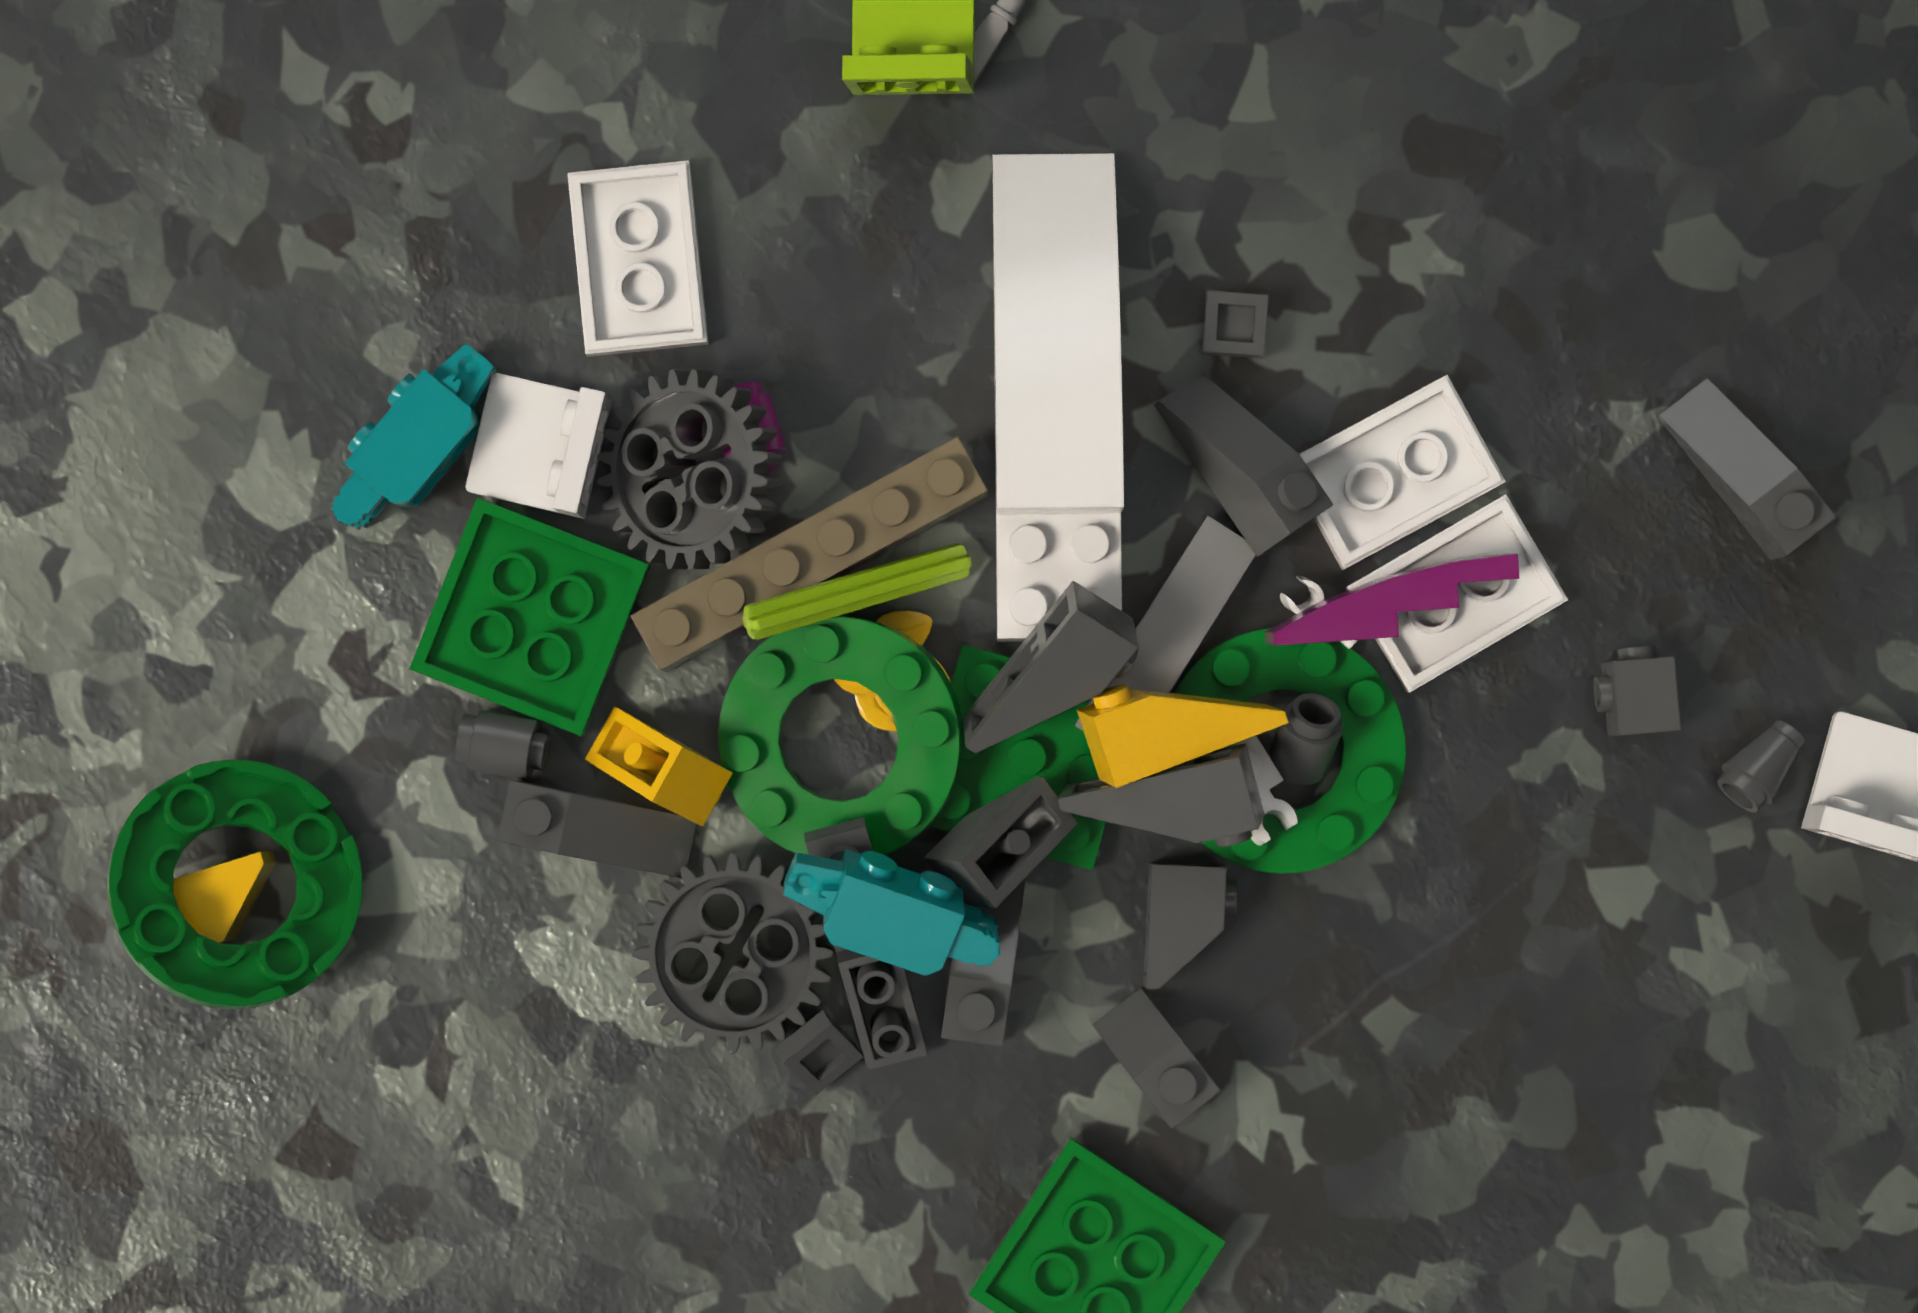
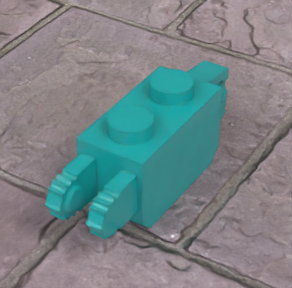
(415, 440)
(892, 911)

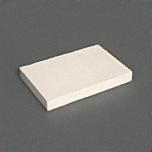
(637, 258)
(1400, 471)
(1487, 610)

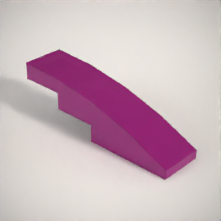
(1372, 607)

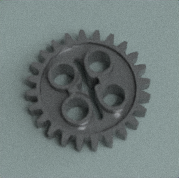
(705, 520)
(684, 924)

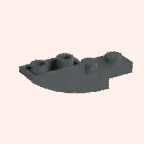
(875, 989)

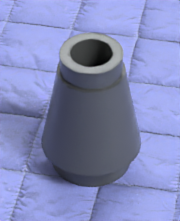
(1761, 767)

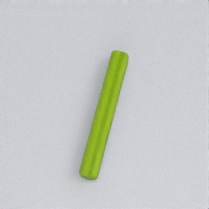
(856, 591)

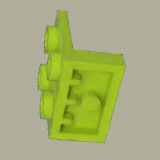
(911, 47)

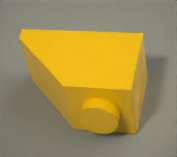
(658, 766)
(222, 896)

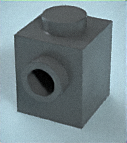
(1638, 693)

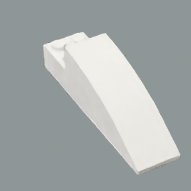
(1056, 384)

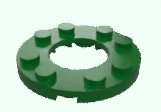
(885, 663)
(1370, 741)
(243, 796)

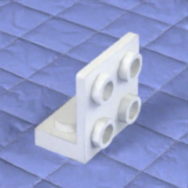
(539, 444)
(1867, 786)

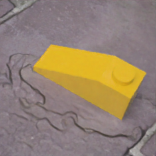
(1152, 731)

